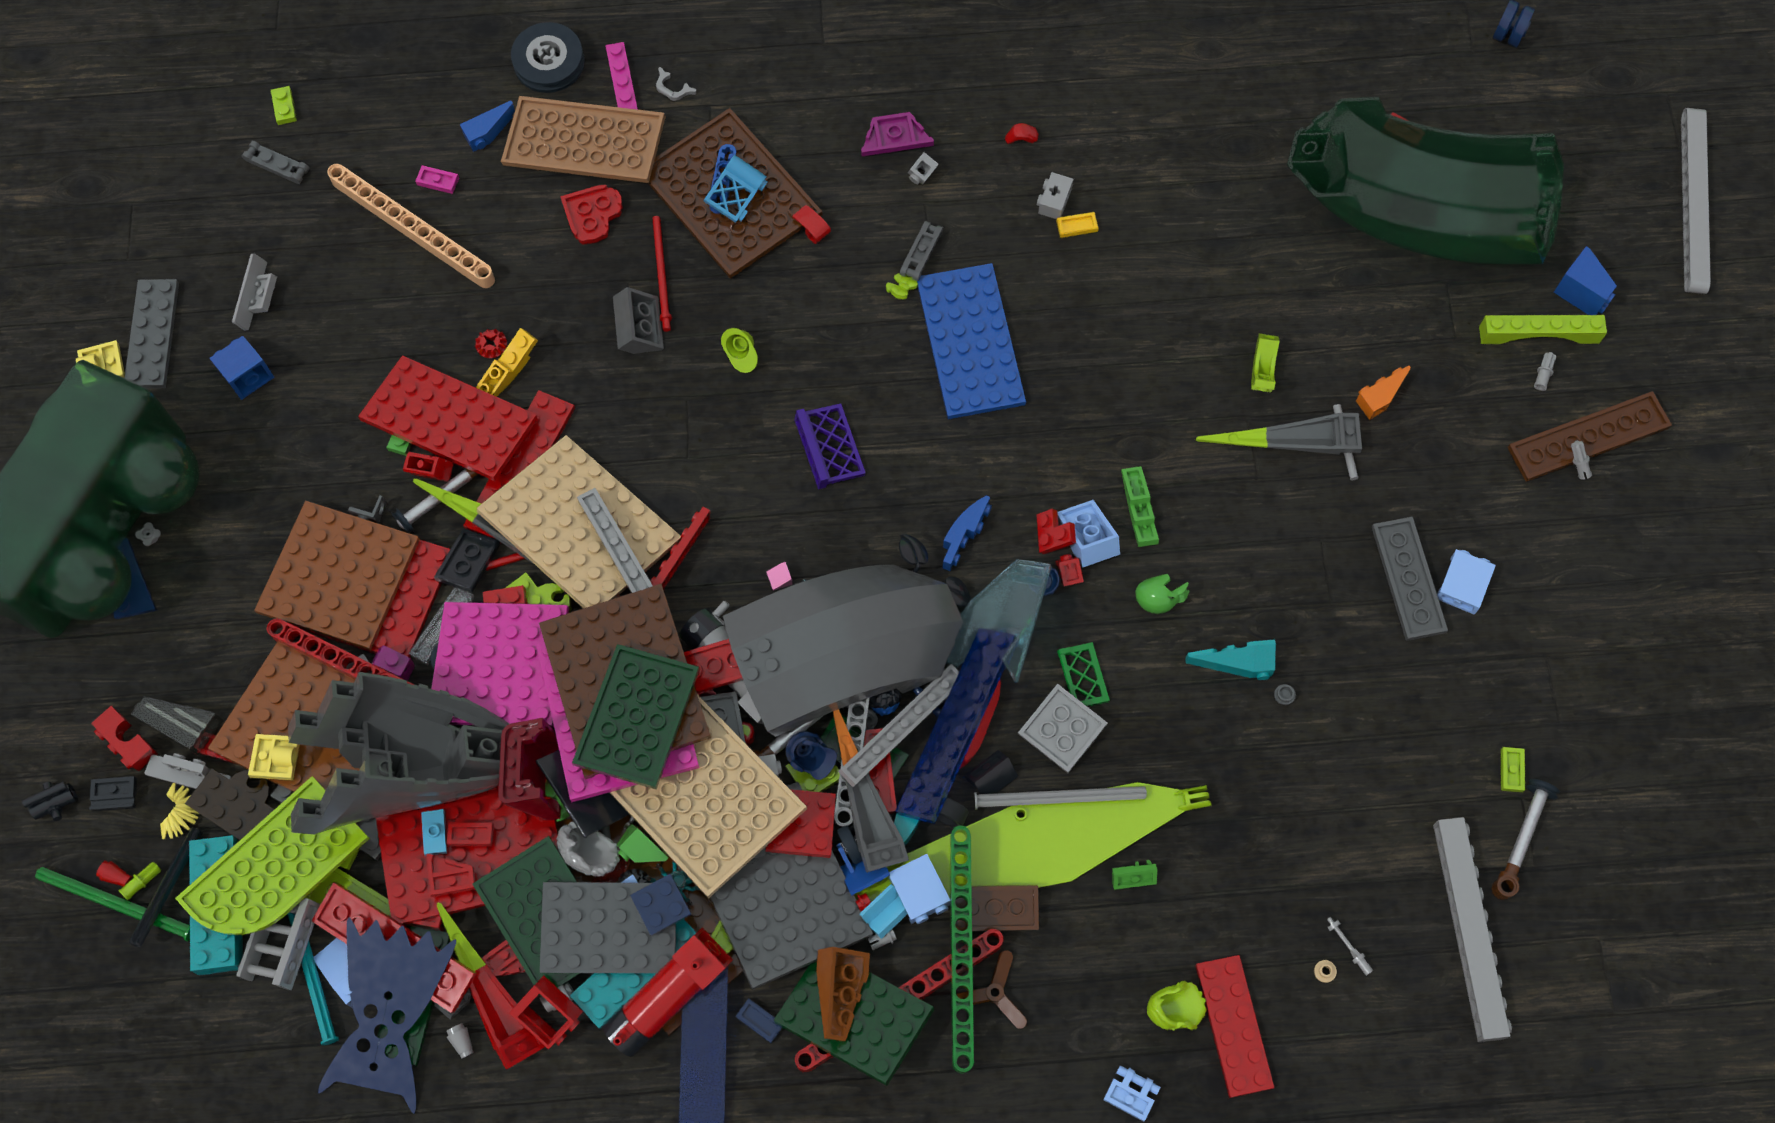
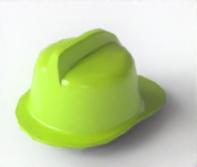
(740, 349)

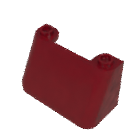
(519, 775)

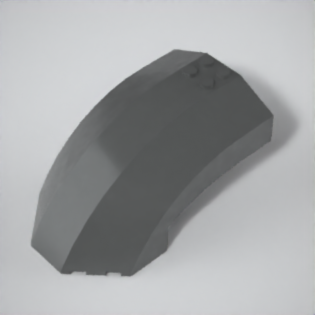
(841, 641)

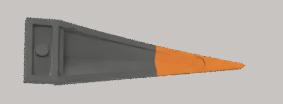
(874, 829)

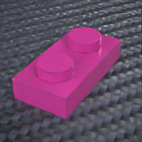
(437, 179)

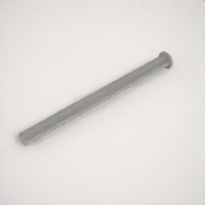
(1061, 796)

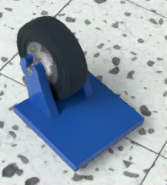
(855, 872)

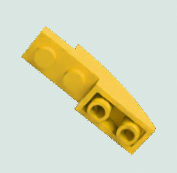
(509, 365)

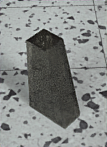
(180, 723)

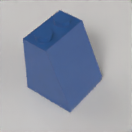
(1587, 284)
(242, 367)

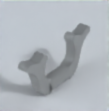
(668, 93)

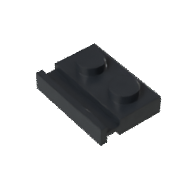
(113, 793)

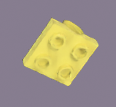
(105, 356)
(273, 757)

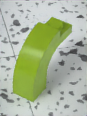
(1264, 363)

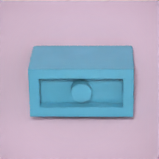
(884, 912)

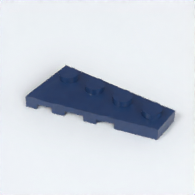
(139, 598)

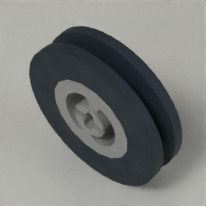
(542, 42)

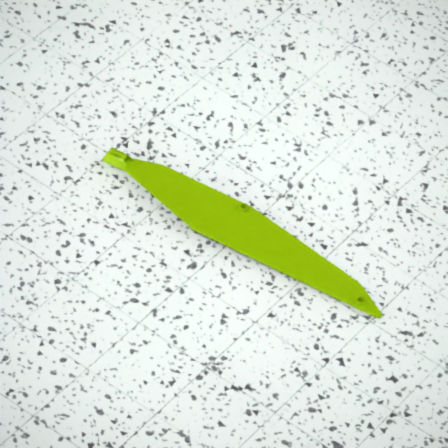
(1053, 840)

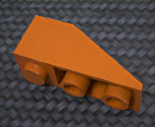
(1378, 397)

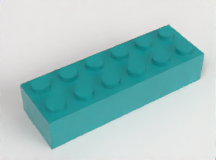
(209, 949)

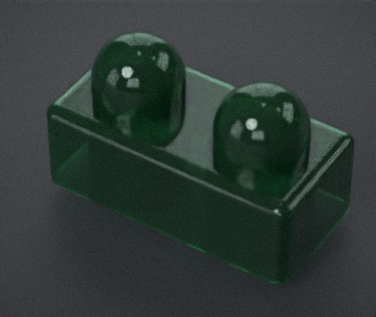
(75, 491)

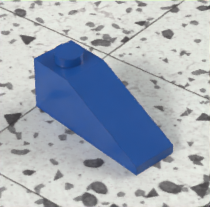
(484, 128)

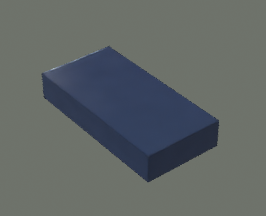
(758, 1020)

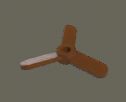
(998, 982)

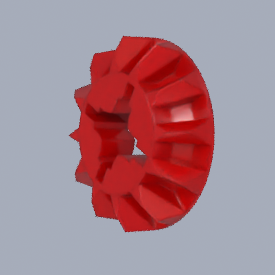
(491, 351)

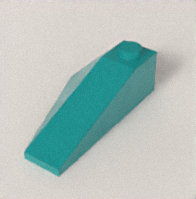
(1252, 661)

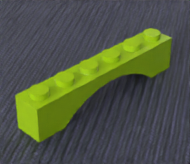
(1578, 328)

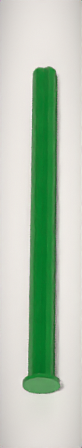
(110, 901)

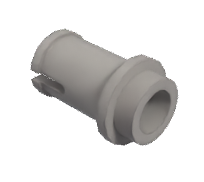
(889, 937)

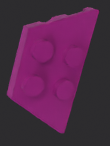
(895, 134)

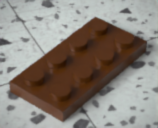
(1002, 908)

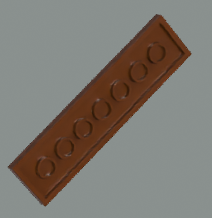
(1598, 432)

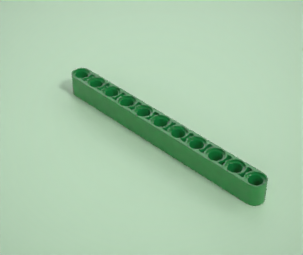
(958, 958)

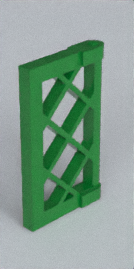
(1104, 698)

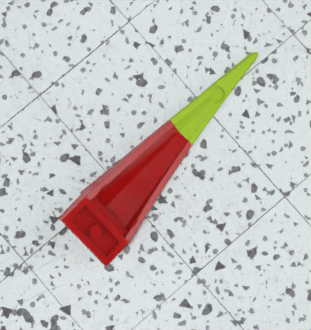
(493, 1002)

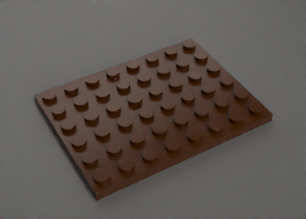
(685, 177)
(584, 644)

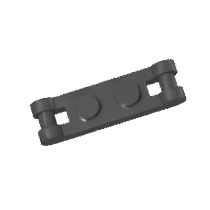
(275, 162)
(921, 250)

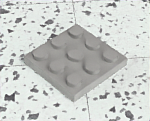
(1062, 728)

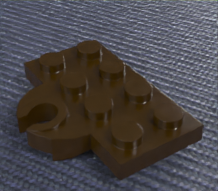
(231, 802)

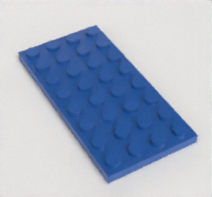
(970, 341)

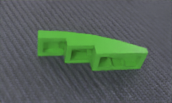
(1139, 506)

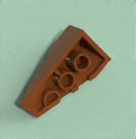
(839, 985)

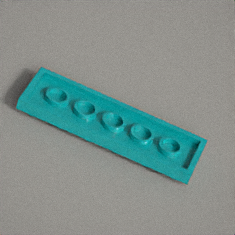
(606, 992)

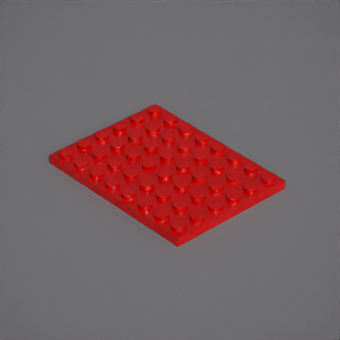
(407, 867)

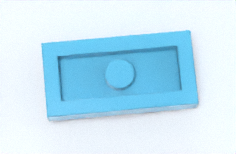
(434, 832)

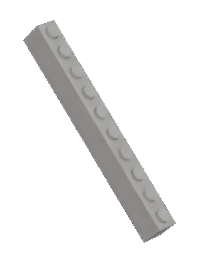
(1471, 930)

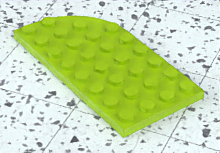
(269, 870)

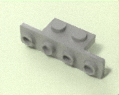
(254, 293)
(178, 770)

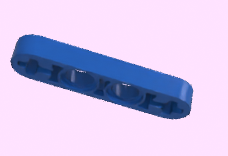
(720, 164)

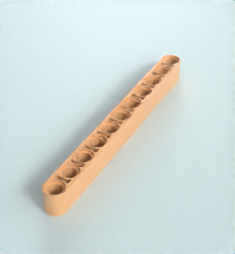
(416, 231)

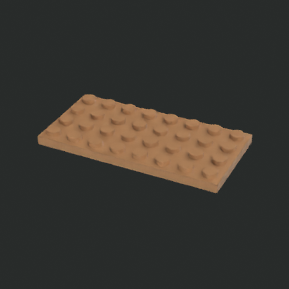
(583, 139)

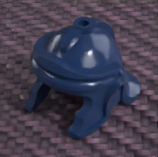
(810, 754)

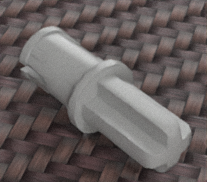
(1545, 371)
(1580, 459)

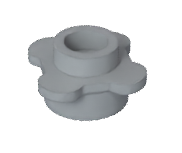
(151, 538)

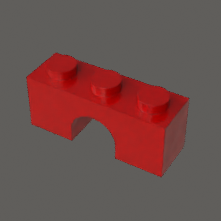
(112, 726)

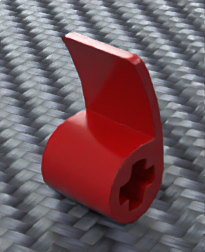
(814, 225)

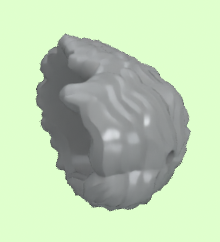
(588, 855)

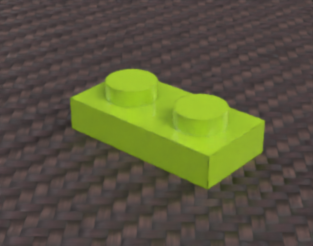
(283, 105)
(1512, 769)

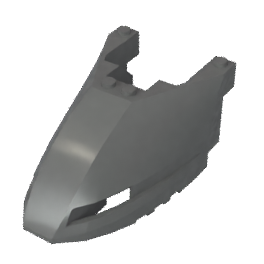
(400, 745)

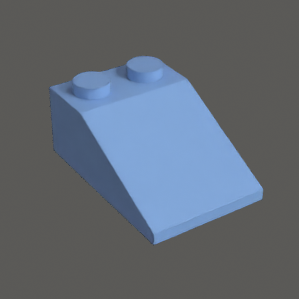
(1094, 534)
(334, 966)

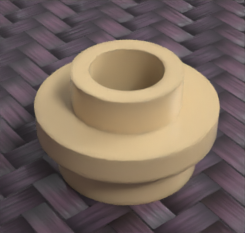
(1320, 975)

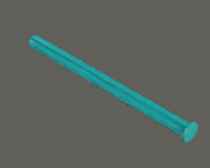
(316, 994)

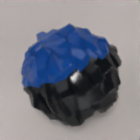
(885, 702)

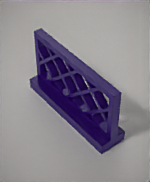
(813, 451)

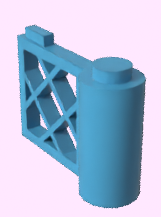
(743, 175)

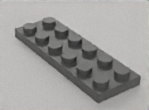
(152, 332)
(1409, 578)

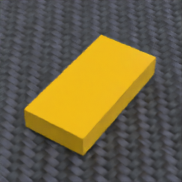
(1077, 224)

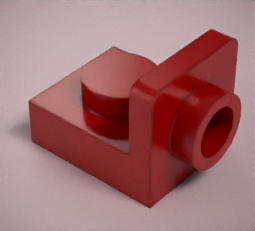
(1069, 570)

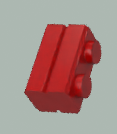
(428, 466)

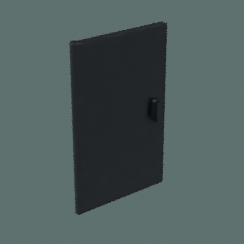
(588, 814)

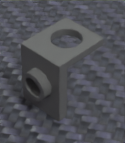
(375, 516)

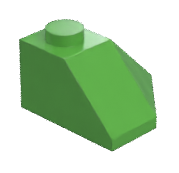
(638, 847)

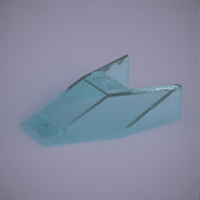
(1006, 606)

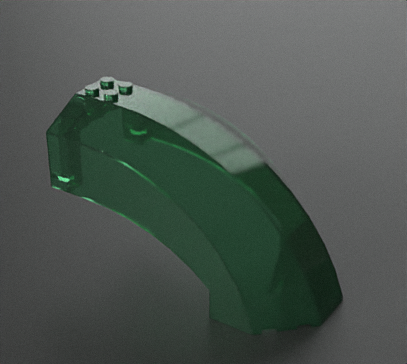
(1431, 185)

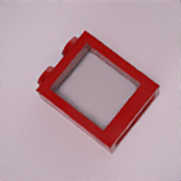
(536, 1024)

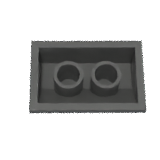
(637, 321)

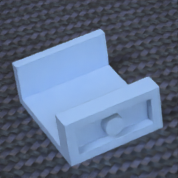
(1466, 581)
(920, 889)

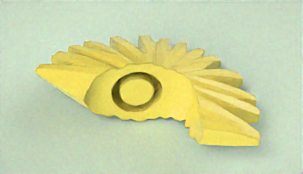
(178, 814)

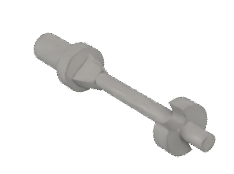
(1358, 958)

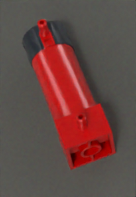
(666, 993)

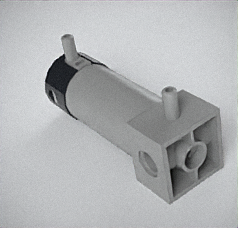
(708, 628)

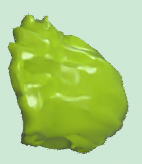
(1177, 1007)

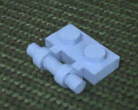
(1128, 1099)

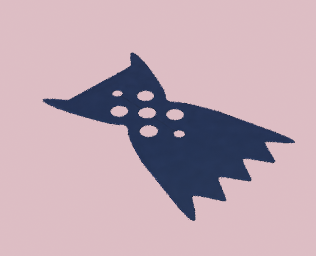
(411, 977)

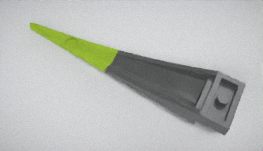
(1324, 434)
(467, 509)

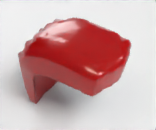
(1022, 132)

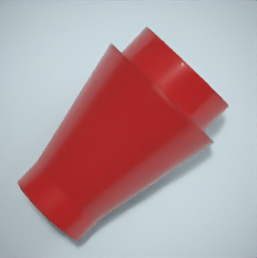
(113, 874)

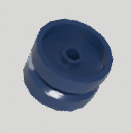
(1514, 23)

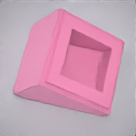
(779, 576)

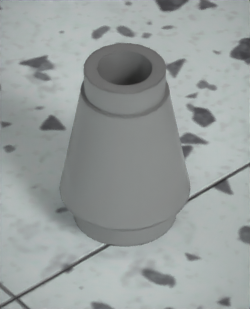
(460, 1040)

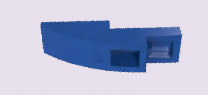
(964, 528)

